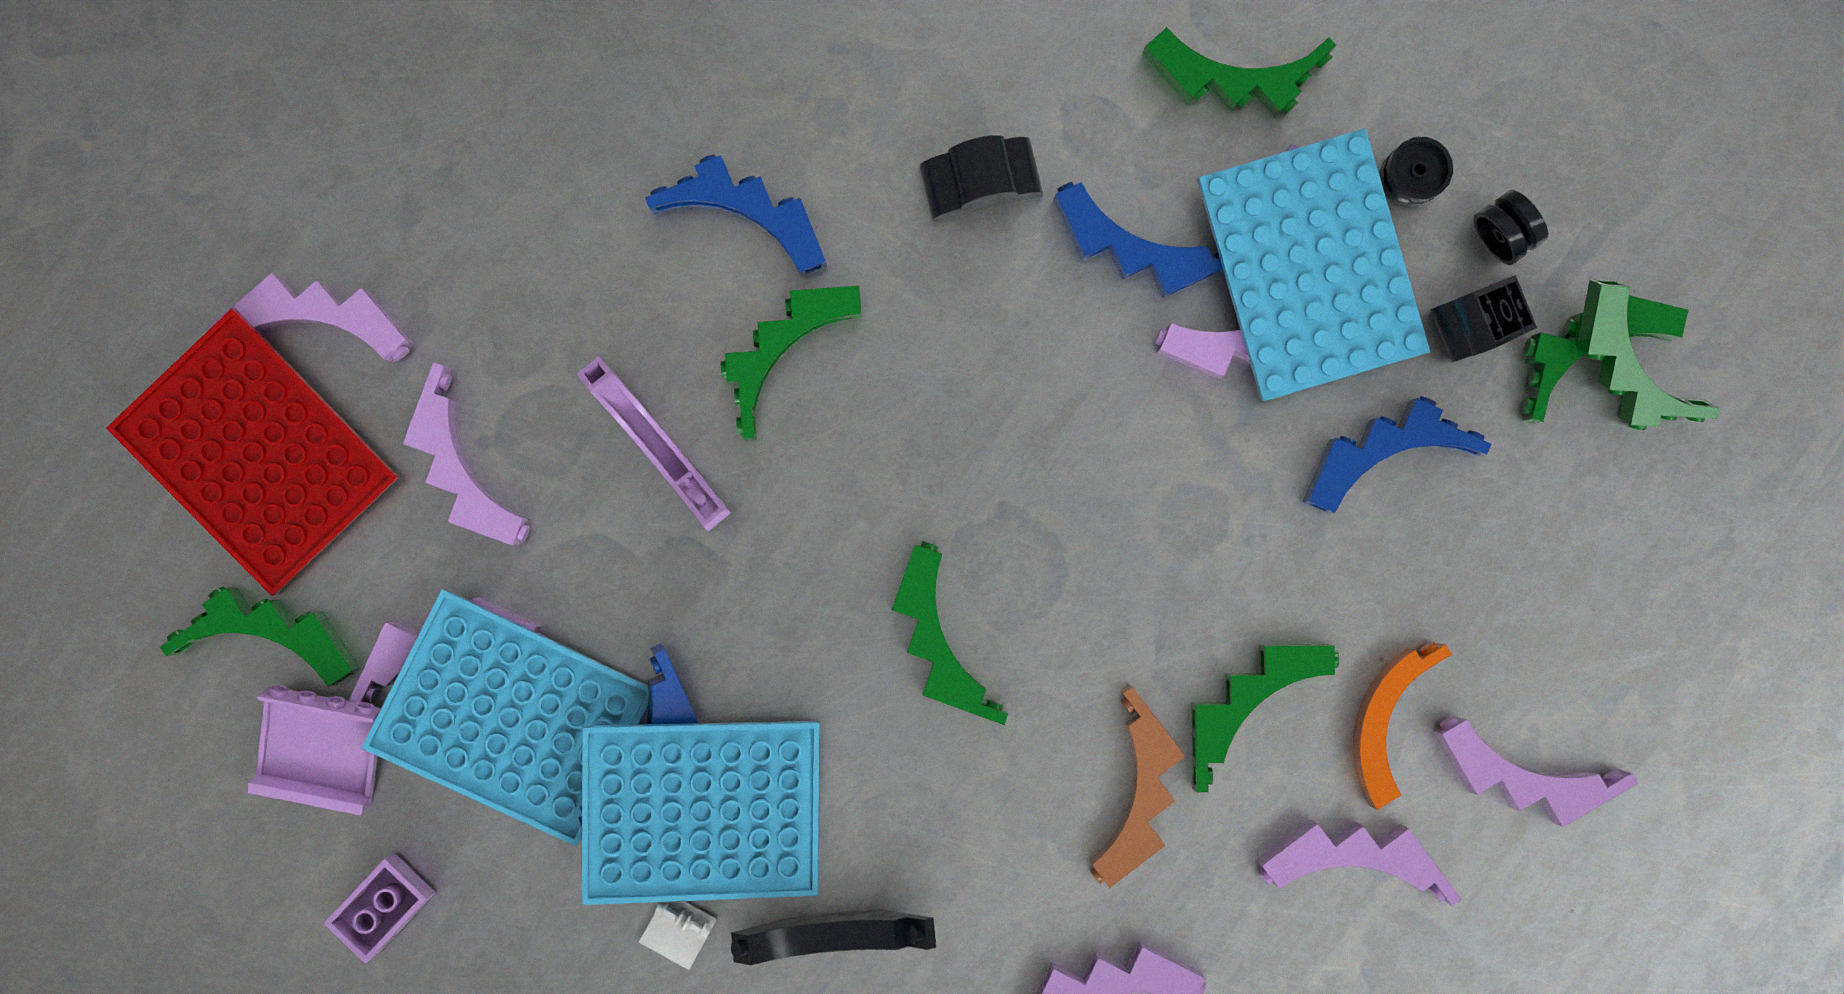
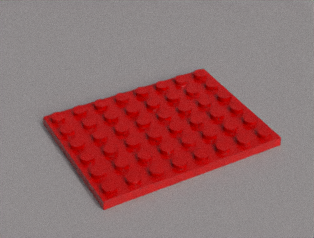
(252, 452)

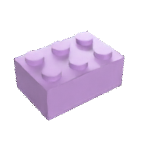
(379, 908)

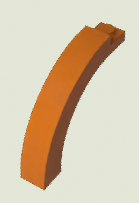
(1374, 717)

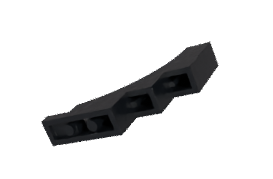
(832, 933)

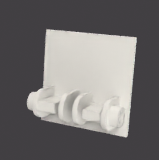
(678, 931)

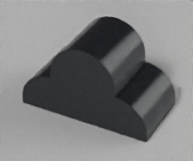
(980, 176)
(1484, 319)

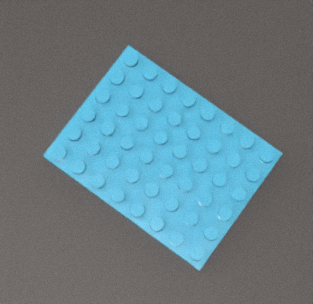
(1313, 265)
(501, 714)
(699, 811)

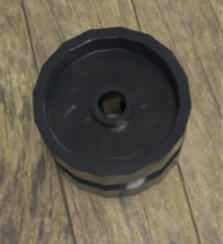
(1432, 166)
(1511, 227)

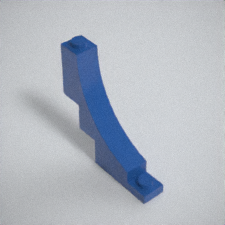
(1094, 232)
(666, 695)

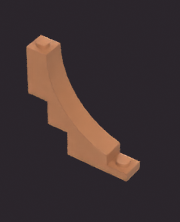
(1152, 756)

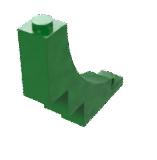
(947, 678)
(1217, 722)

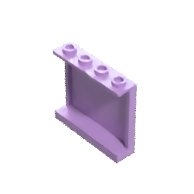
(314, 750)

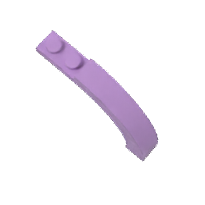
(654, 442)

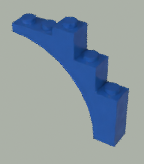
(750, 199)
(1418, 427)

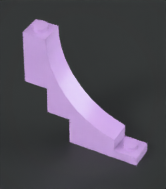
(276, 304)
(1201, 349)
(436, 433)
(394, 647)
(1562, 796)
(1395, 854)
(1146, 973)

